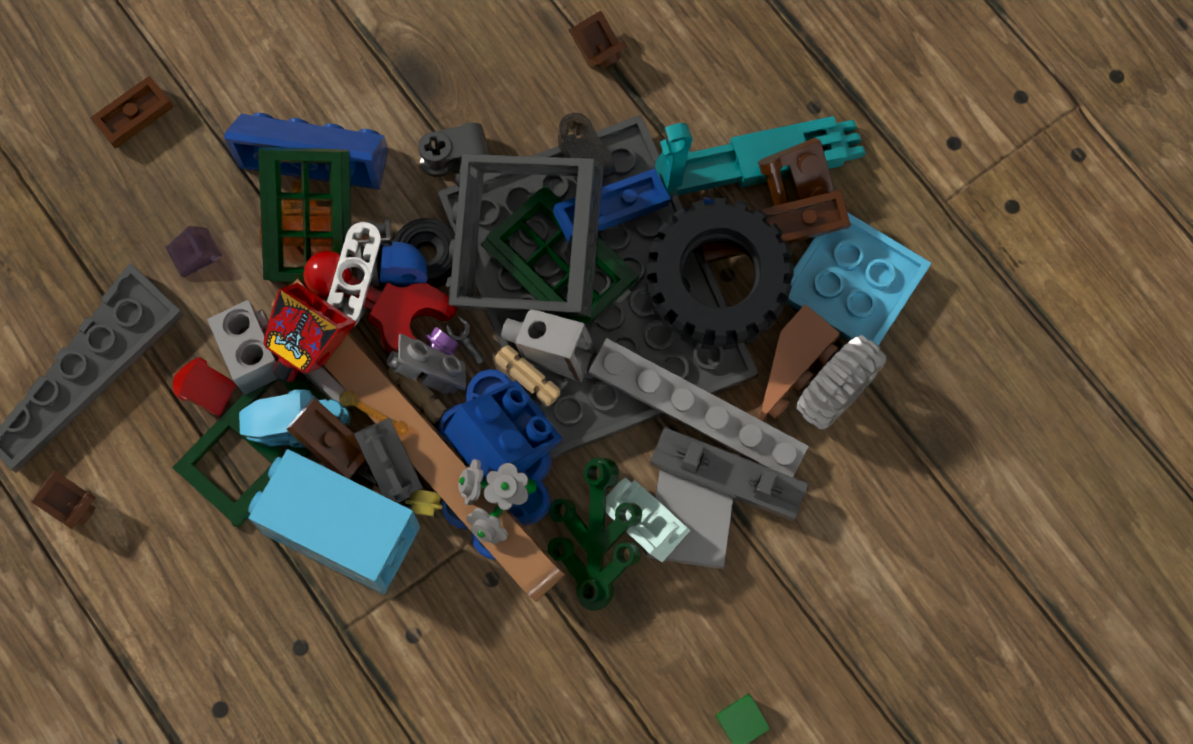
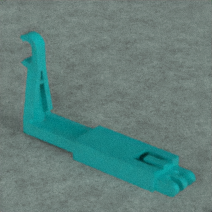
(739, 159)

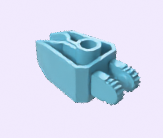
(268, 418)

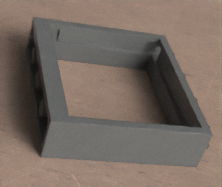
(584, 238)

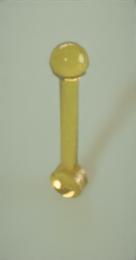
(349, 398)

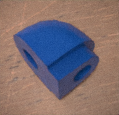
(402, 265)

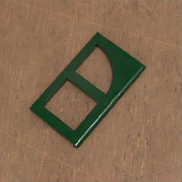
(237, 511)

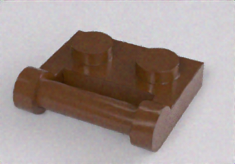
(806, 171)

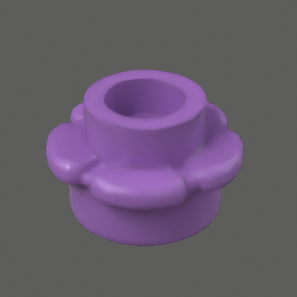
(442, 342)

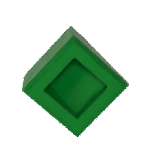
(742, 721)

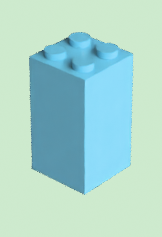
(334, 521)

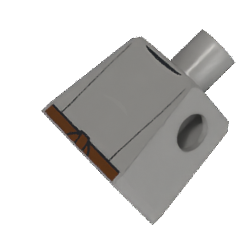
(552, 343)

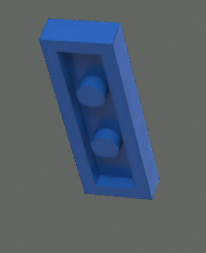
(619, 202)

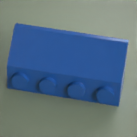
(261, 130)

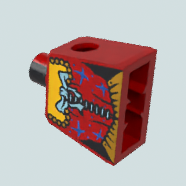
(303, 331)

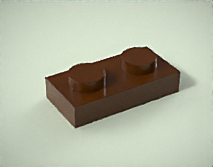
(132, 112)
(327, 438)

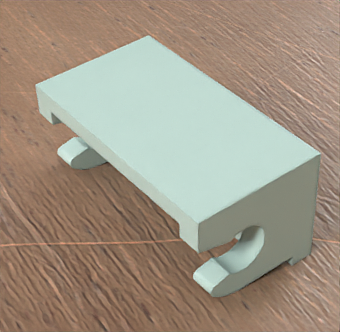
(659, 528)

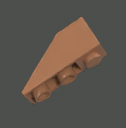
(799, 349)

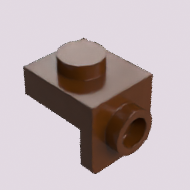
(597, 40)
(64, 500)

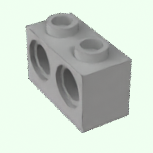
(244, 348)

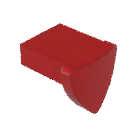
(203, 386)

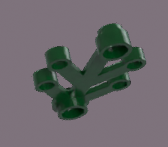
(596, 539)

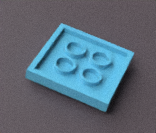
(856, 280)

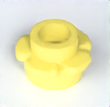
(424, 502)

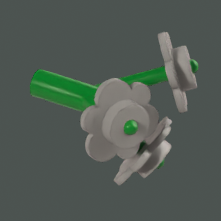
(501, 487)

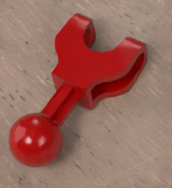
(390, 309)

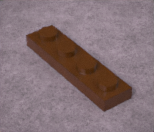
(797, 221)

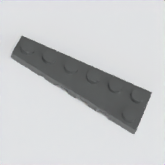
(108, 343)

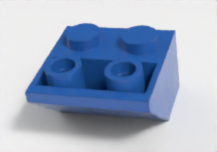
(502, 430)

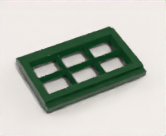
(271, 205)
(532, 281)

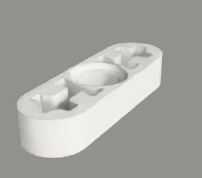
(370, 253)

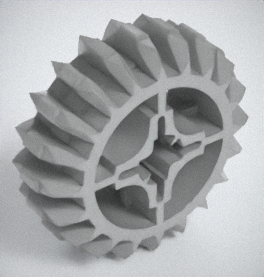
(841, 382)

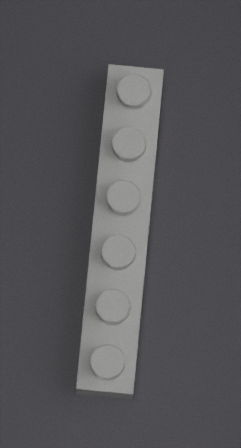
(697, 408)

